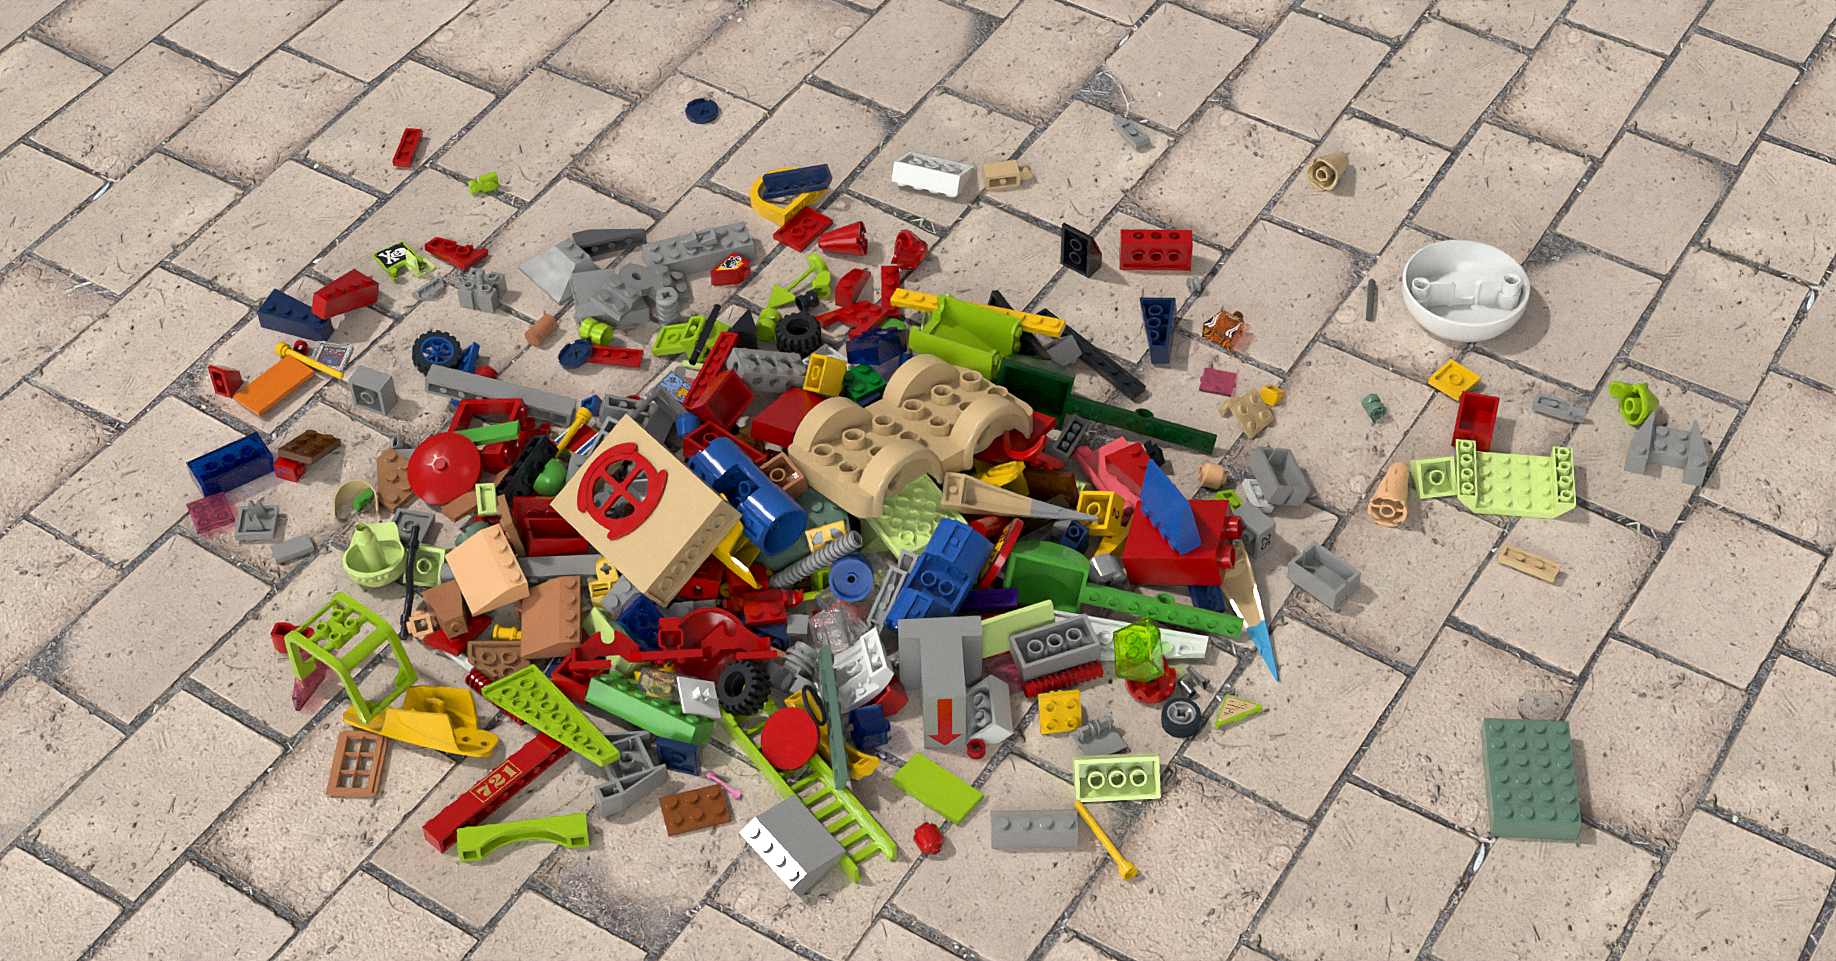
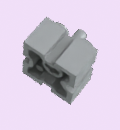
(482, 290)

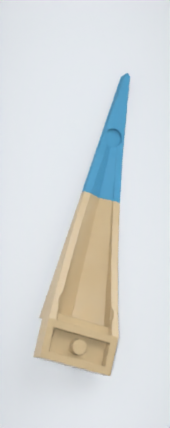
(1243, 594)

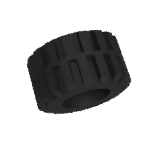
(798, 334)
(732, 683)

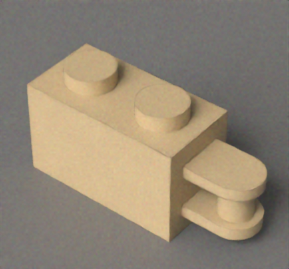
(1004, 174)

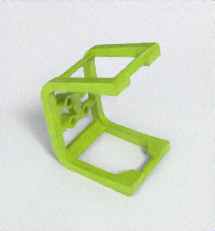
(339, 632)

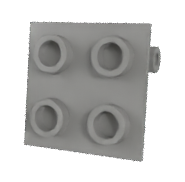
(1099, 738)

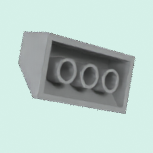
(1034, 829)

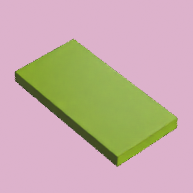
(937, 788)

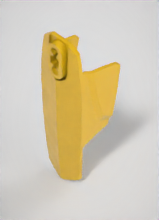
(433, 719)

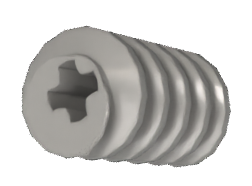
(667, 306)

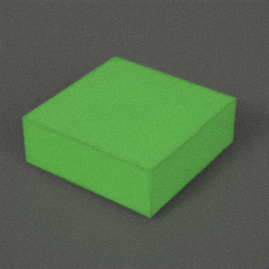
(363, 499)

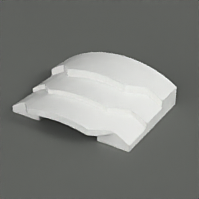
(859, 672)

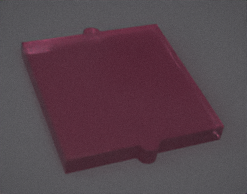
(1218, 382)

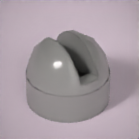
(397, 440)

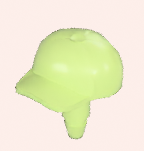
(375, 555)

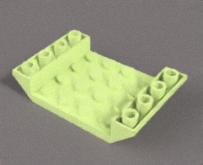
(1515, 482)
(912, 516)

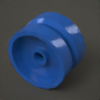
(852, 588)

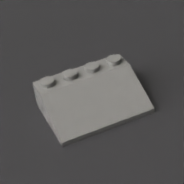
(793, 844)

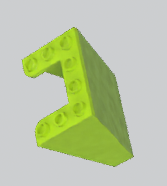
(968, 336)

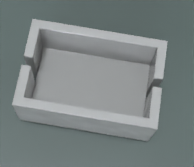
(1279, 476)
(1323, 575)

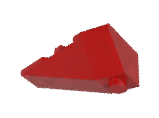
(891, 698)

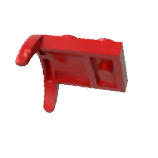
(1033, 455)

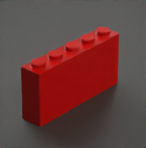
(782, 418)

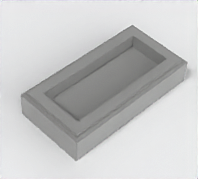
(292, 548)

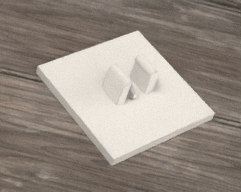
(698, 697)

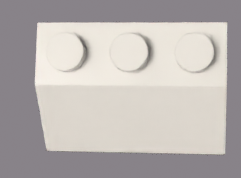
(988, 711)

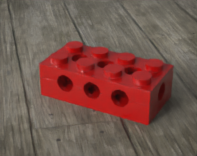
(1155, 249)
(707, 576)

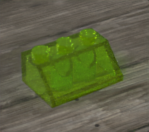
(1138, 651)

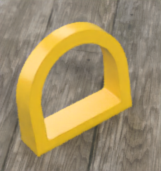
(775, 213)

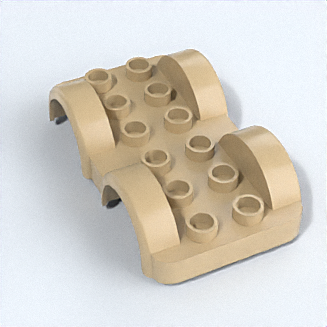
(923, 424)

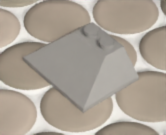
(553, 269)

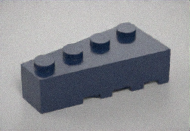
(293, 317)
(1159, 326)

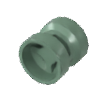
(1373, 406)

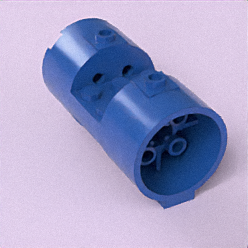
(769, 513)
(942, 574)

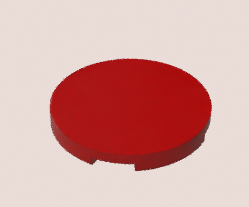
(790, 738)

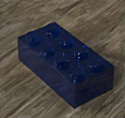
(231, 465)

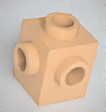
(413, 627)

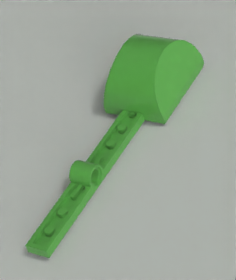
(1060, 574)

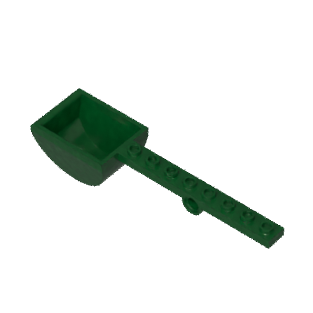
(1048, 391)

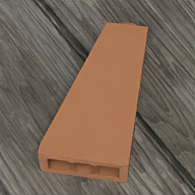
(448, 608)

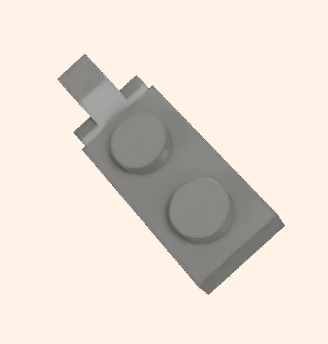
(1130, 132)
(1558, 407)

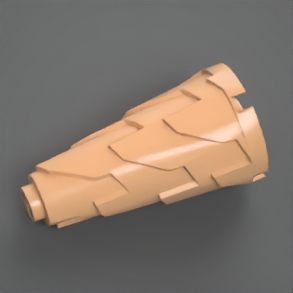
(1390, 498)

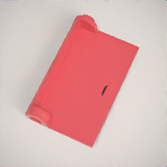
(1095, 468)

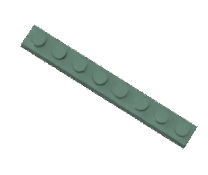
(834, 722)

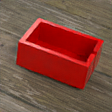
(723, 400)
(1476, 419)
(552, 538)

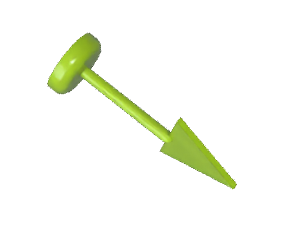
(783, 296)

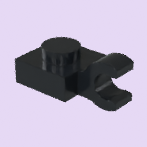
(1154, 452)

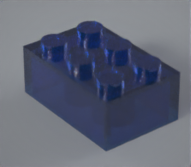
(876, 346)

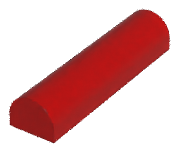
(990, 525)

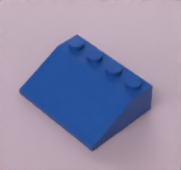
(1168, 510)

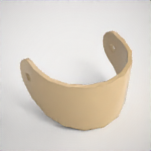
(352, 489)

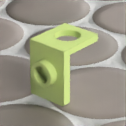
(412, 264)

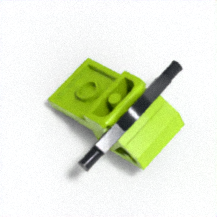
(694, 337)

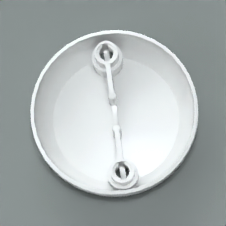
(1464, 290)

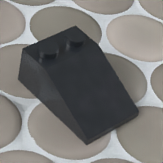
(1079, 251)

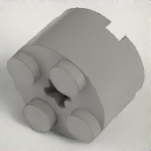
(1106, 571)

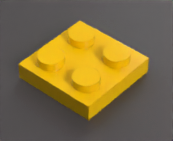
(1454, 379)

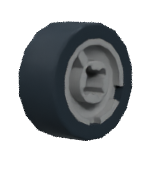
(1181, 717)

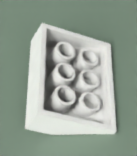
(931, 174)

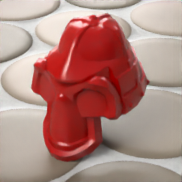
(909, 250)

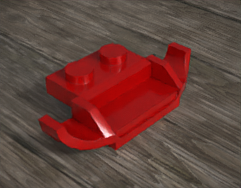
(763, 606)

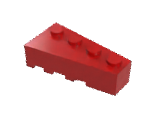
(345, 294)
(1129, 466)

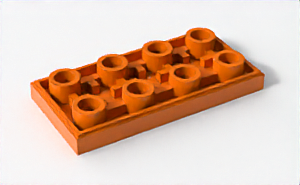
(274, 385)

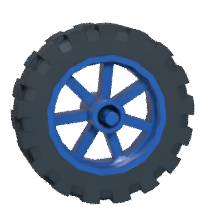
(437, 341)

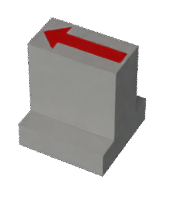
(941, 660)

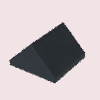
(747, 331)

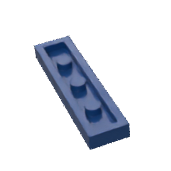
(468, 363)

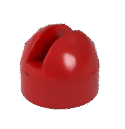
(304, 349)

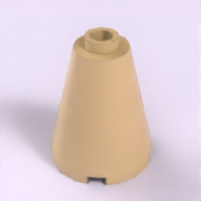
(1327, 170)

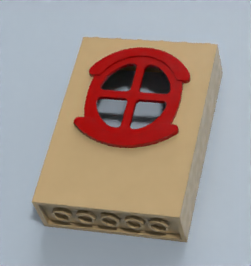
(667, 531)

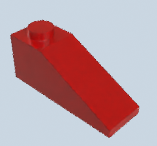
(850, 287)

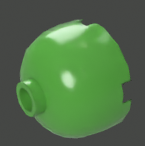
(551, 480)

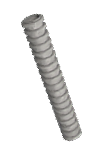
(815, 561)

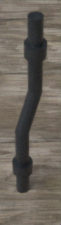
(412, 546)

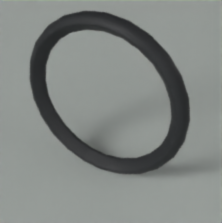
(808, 708)

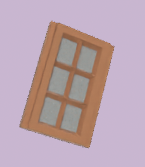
(357, 764)

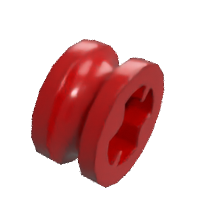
(973, 743)

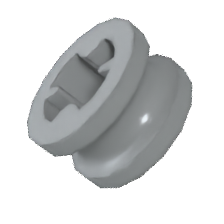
(1193, 284)

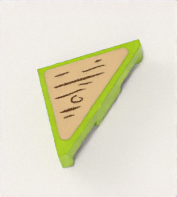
(1235, 710)

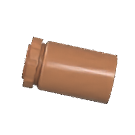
(541, 329)

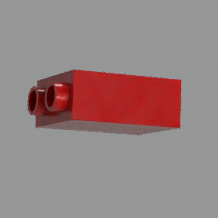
(1153, 562)

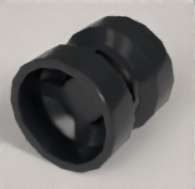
(807, 301)

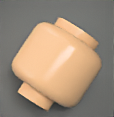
(1212, 475)

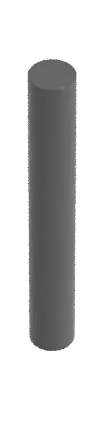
(1370, 300)

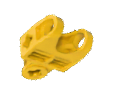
(601, 586)

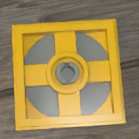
(825, 534)

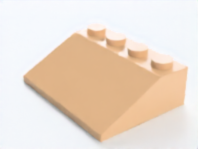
(487, 571)

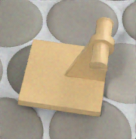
(1249, 411)

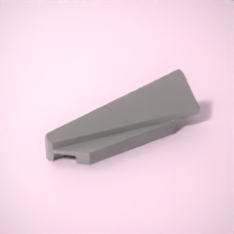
(889, 592)

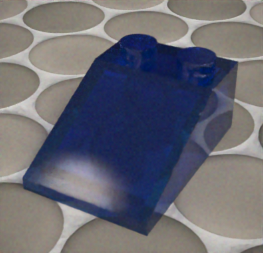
(638, 622)

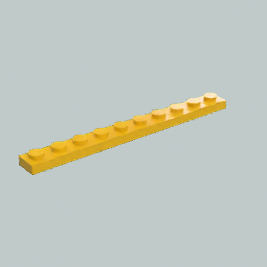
(1030, 322)

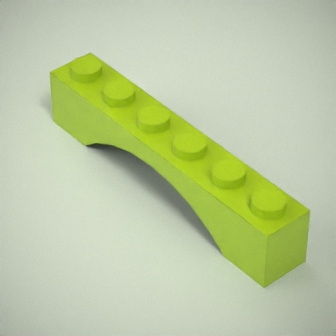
(480, 841)

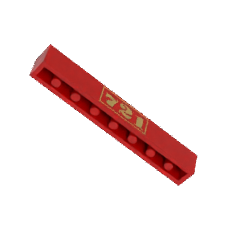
(493, 790)

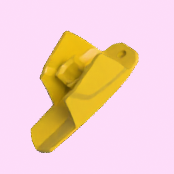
(1005, 476)
(738, 553)

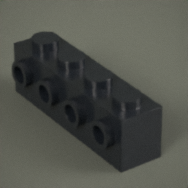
(526, 468)

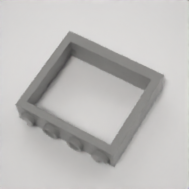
(665, 402)

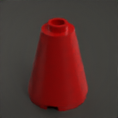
(845, 240)

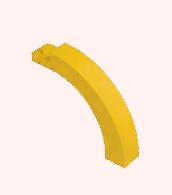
(858, 763)

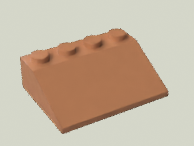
(552, 618)

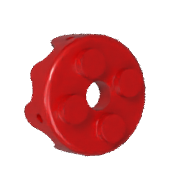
(1153, 693)

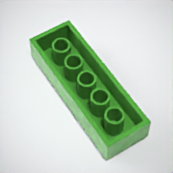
(653, 714)

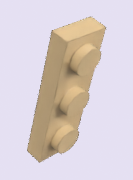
(1529, 562)

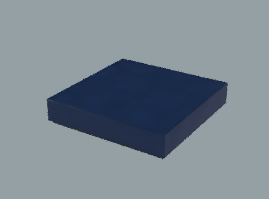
(678, 756)

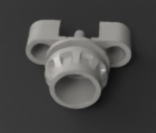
(798, 663)

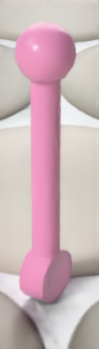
(735, 793)

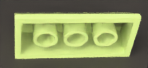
(596, 622)
(1116, 777)

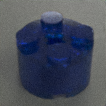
(869, 726)

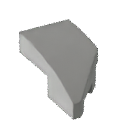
(701, 238)

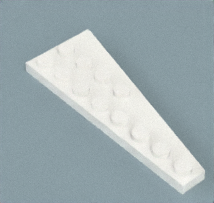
(1174, 643)

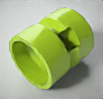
(766, 324)
(596, 332)

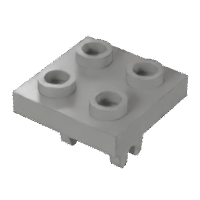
(256, 521)

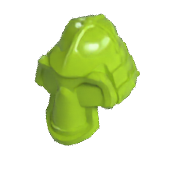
(1635, 401)

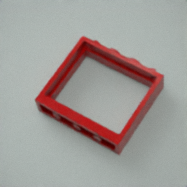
(469, 407)

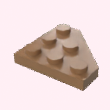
(393, 481)
(496, 658)

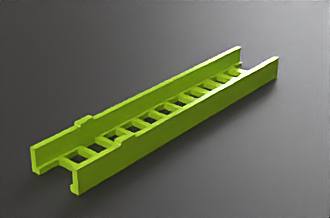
(821, 771)

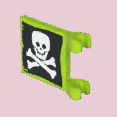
(394, 257)

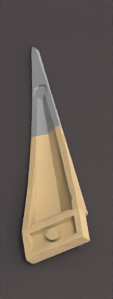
(978, 497)

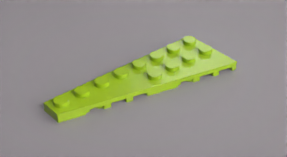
(545, 707)

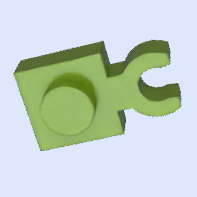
(485, 183)

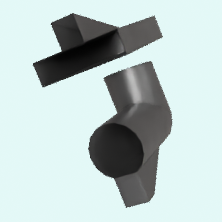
(1187, 690)

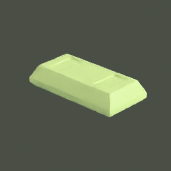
(486, 499)

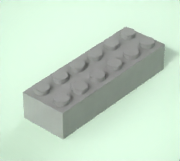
(672, 253)

